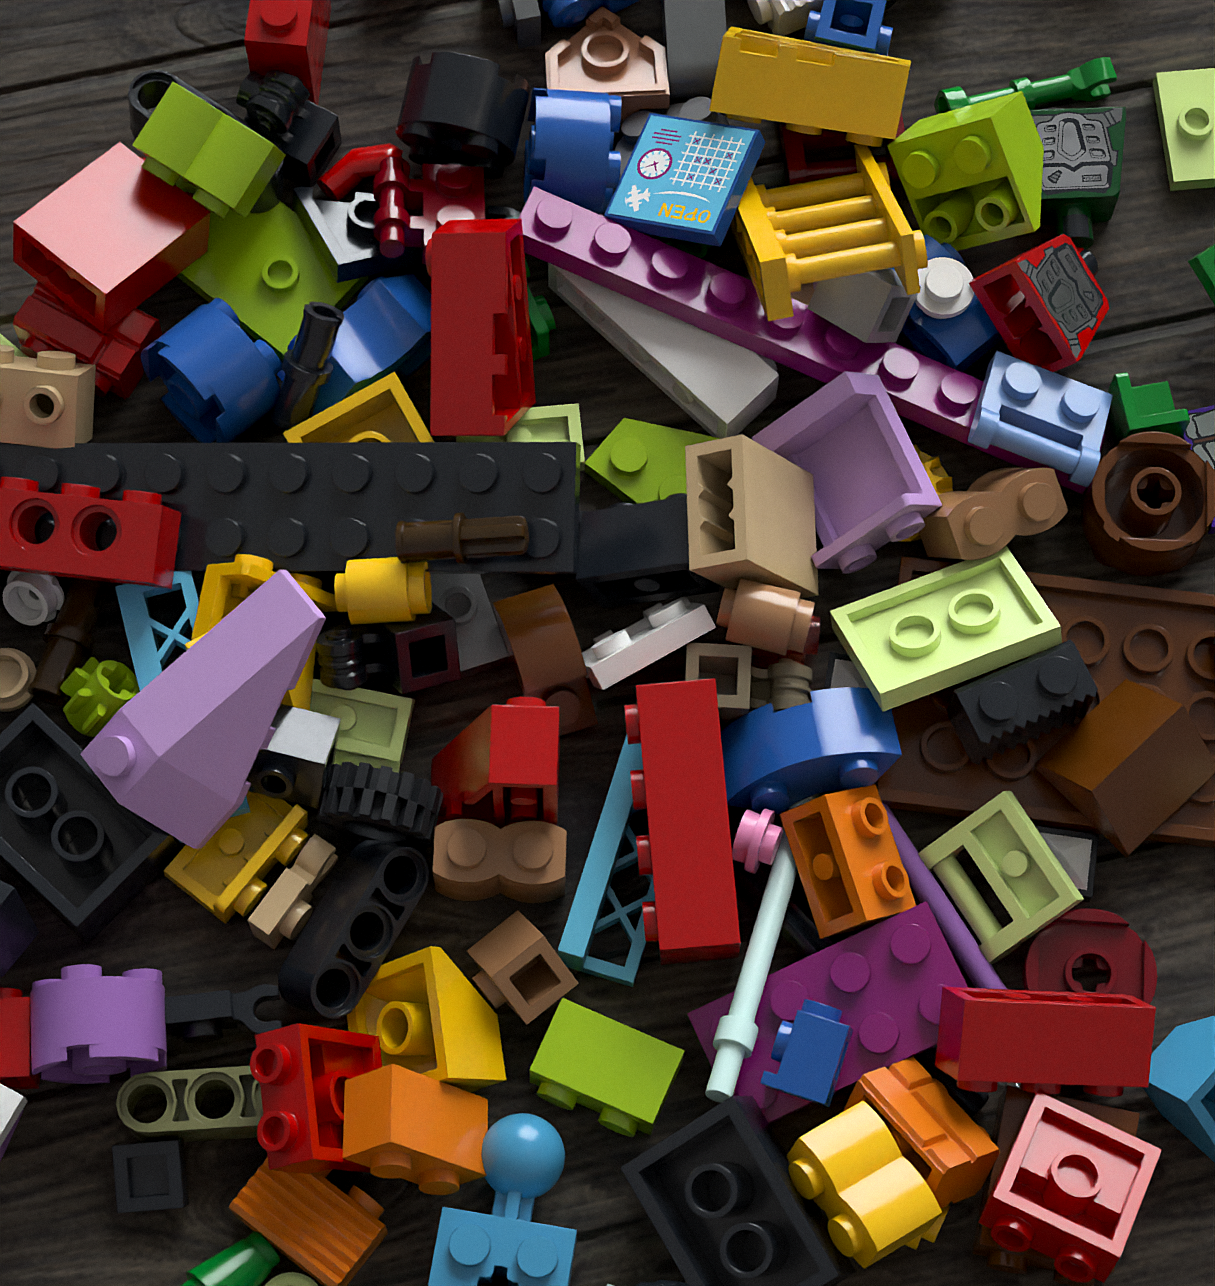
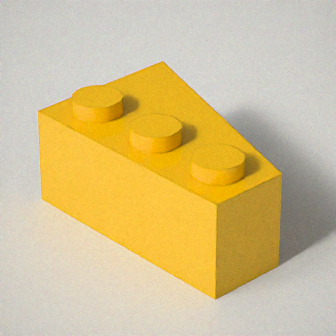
(809, 86)

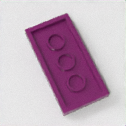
(880, 979)

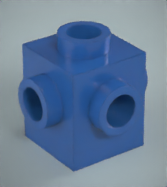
(850, 25)

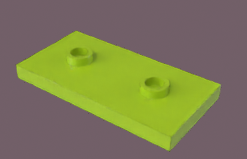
(265, 272)

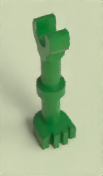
(1082, 83)

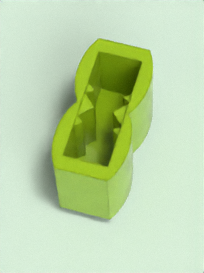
(208, 151)

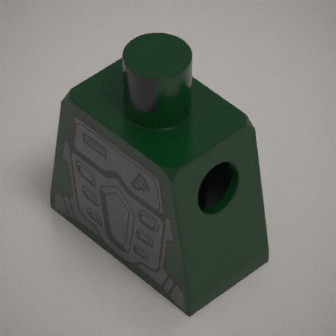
(1080, 168)

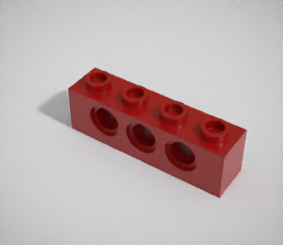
(138, 556)

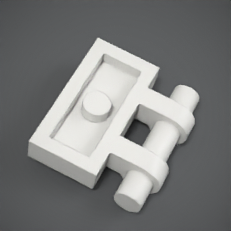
(645, 641)

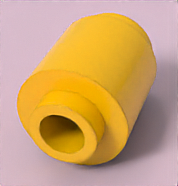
(383, 590)

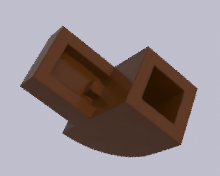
(547, 655)

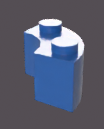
(378, 336)
(807, 749)

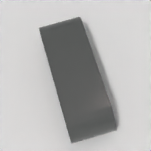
(692, 45)

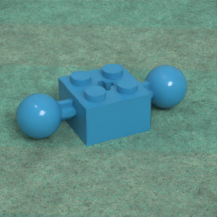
(471, 1248)

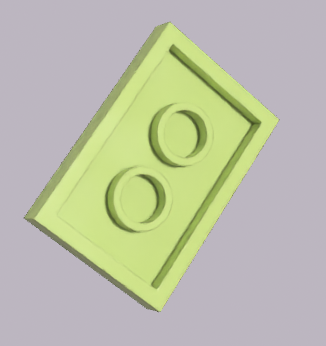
(945, 628)

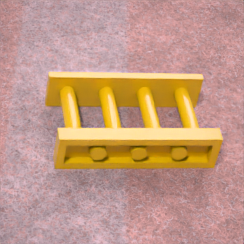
(825, 233)

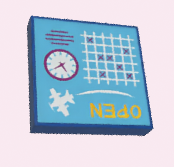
(685, 178)

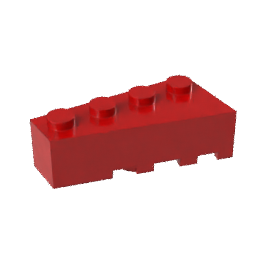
(686, 821)

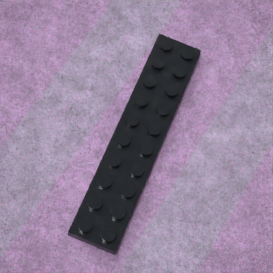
(326, 501)

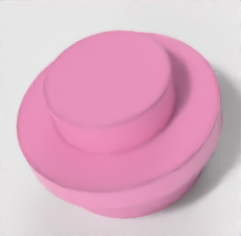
(757, 840)

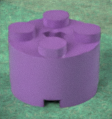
(97, 1024)

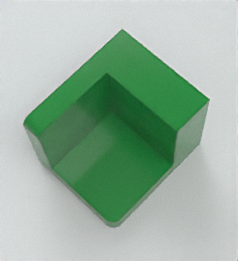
(1143, 409)

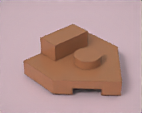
(611, 61)

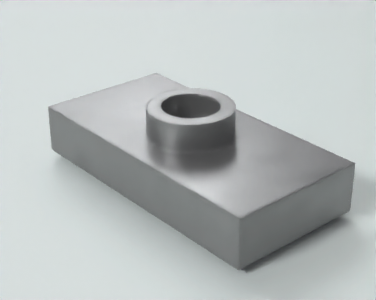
(476, 627)

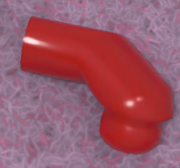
(355, 167)

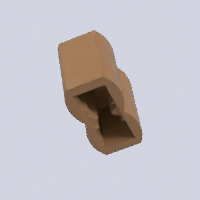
(992, 512)
(481, 860)

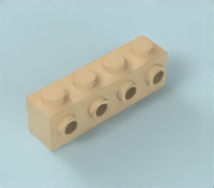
(45, 399)

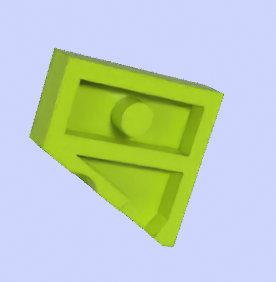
(643, 461)

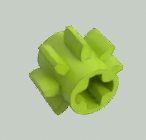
(97, 694)

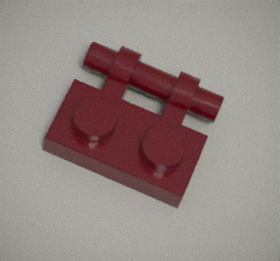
(440, 194)

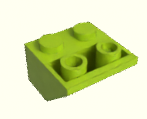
(973, 172)

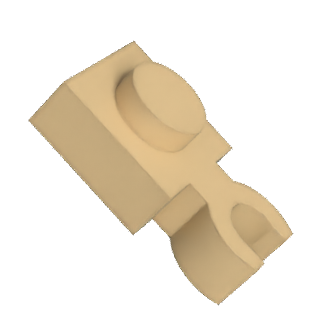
(286, 904)

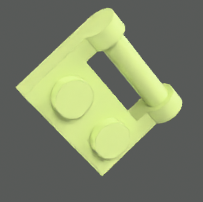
(1016, 867)

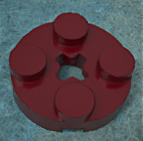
(1091, 936)

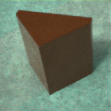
(1129, 764)

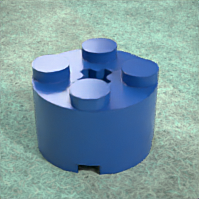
(573, 146)
(214, 373)

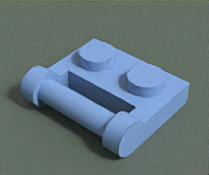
(1041, 417)

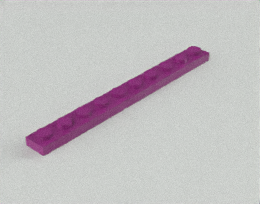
(732, 310)

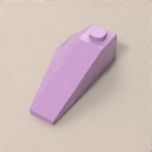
(197, 727)

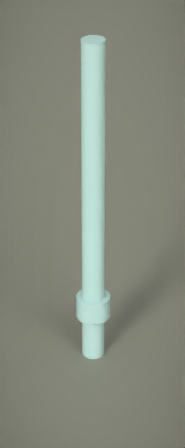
(737, 1030)

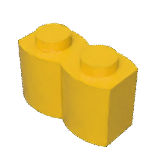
(862, 1185)

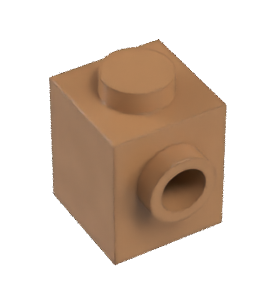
(520, 968)

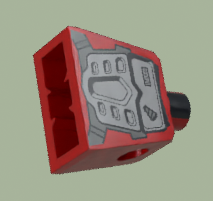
(1045, 302)

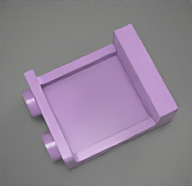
(862, 468)

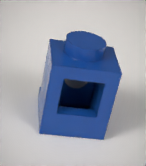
(810, 1053)

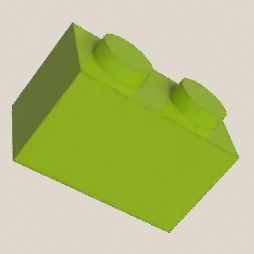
(605, 1069)

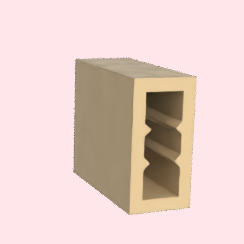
(750, 516)

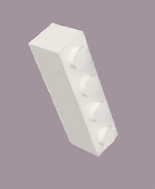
(699, 371)

